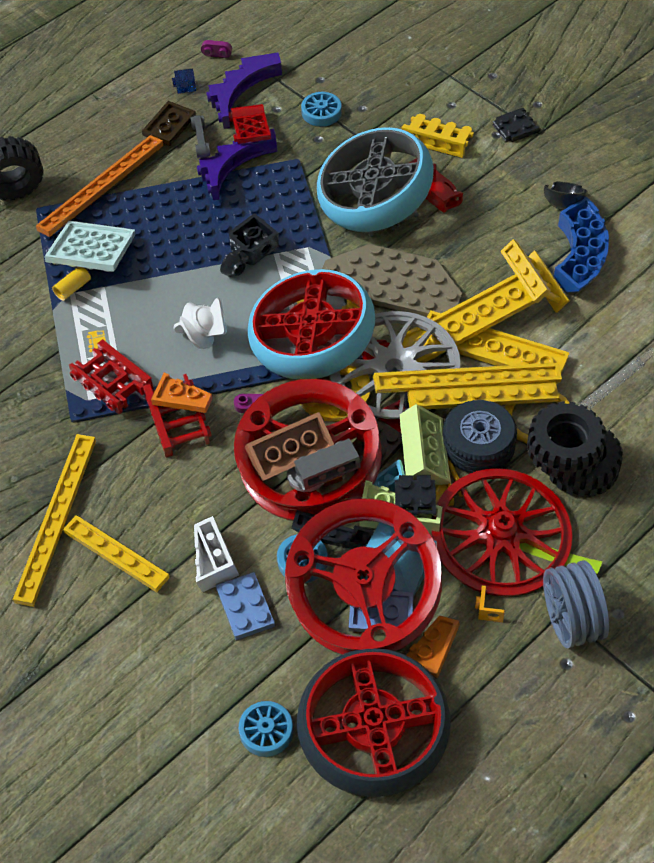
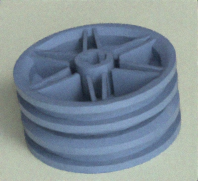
(576, 604)

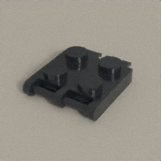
(515, 125)
(416, 494)

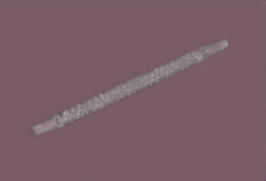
(616, 380)

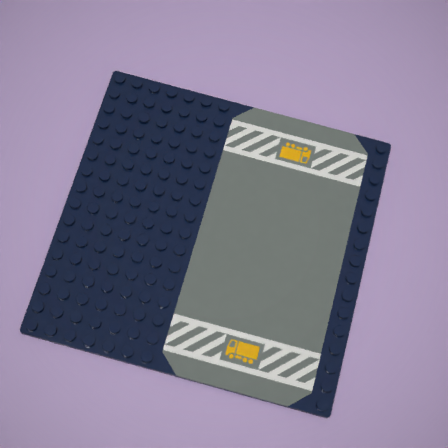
(177, 262)

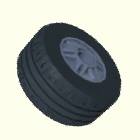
(479, 436)

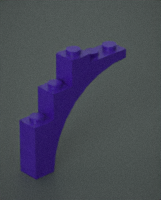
(238, 81)
(230, 156)

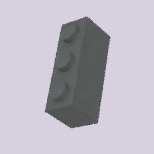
(327, 464)

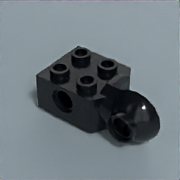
(249, 244)

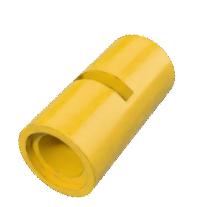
(71, 283)

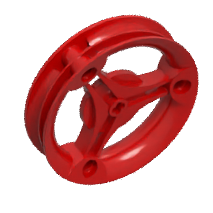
(259, 422)
(366, 562)

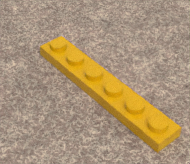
(116, 553)

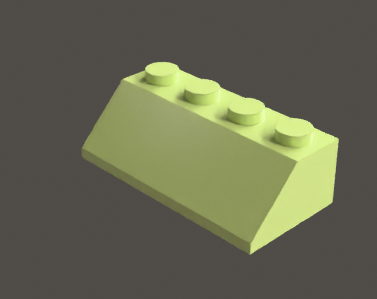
(424, 445)

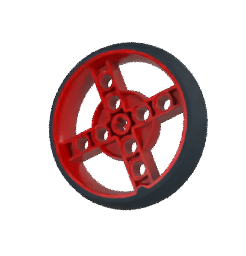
(361, 666)

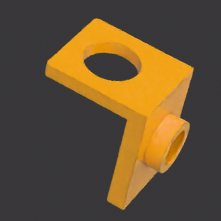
(483, 612)

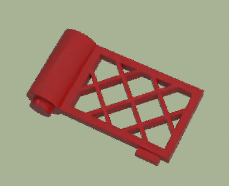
(247, 115)

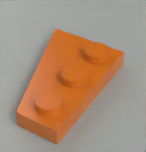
(178, 395)
(435, 644)

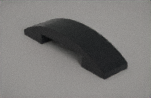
(341, 536)

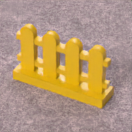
(442, 141)

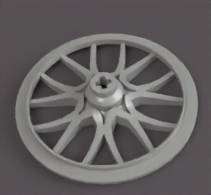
(397, 358)

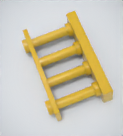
(535, 276)

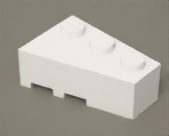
(212, 556)

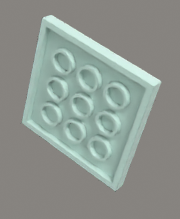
(90, 246)

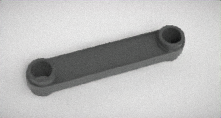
(202, 148)

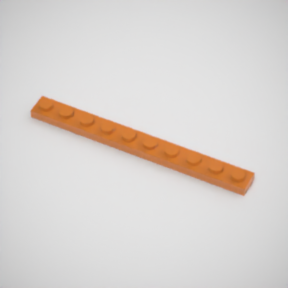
(99, 186)

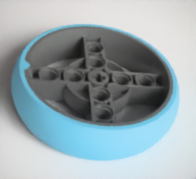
(375, 179)

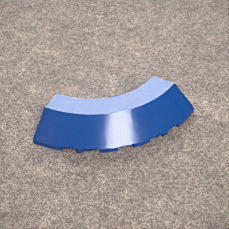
(588, 245)

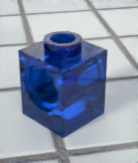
(184, 81)

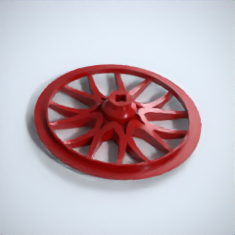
(500, 536)

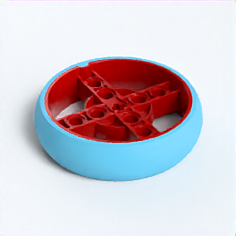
(311, 324)

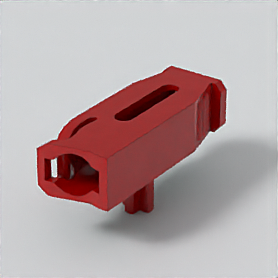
(442, 192)

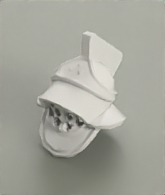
(202, 323)

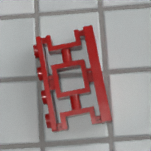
(117, 364)

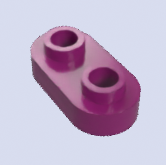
(216, 49)
(248, 399)

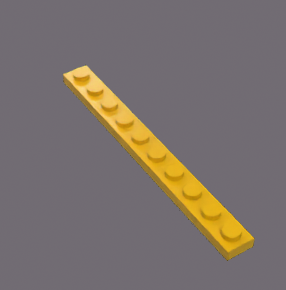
(460, 377)
(54, 521)

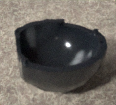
(564, 194)

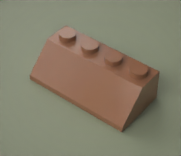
(281, 448)

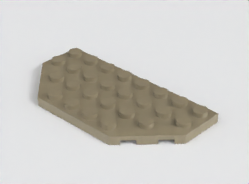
(398, 279)

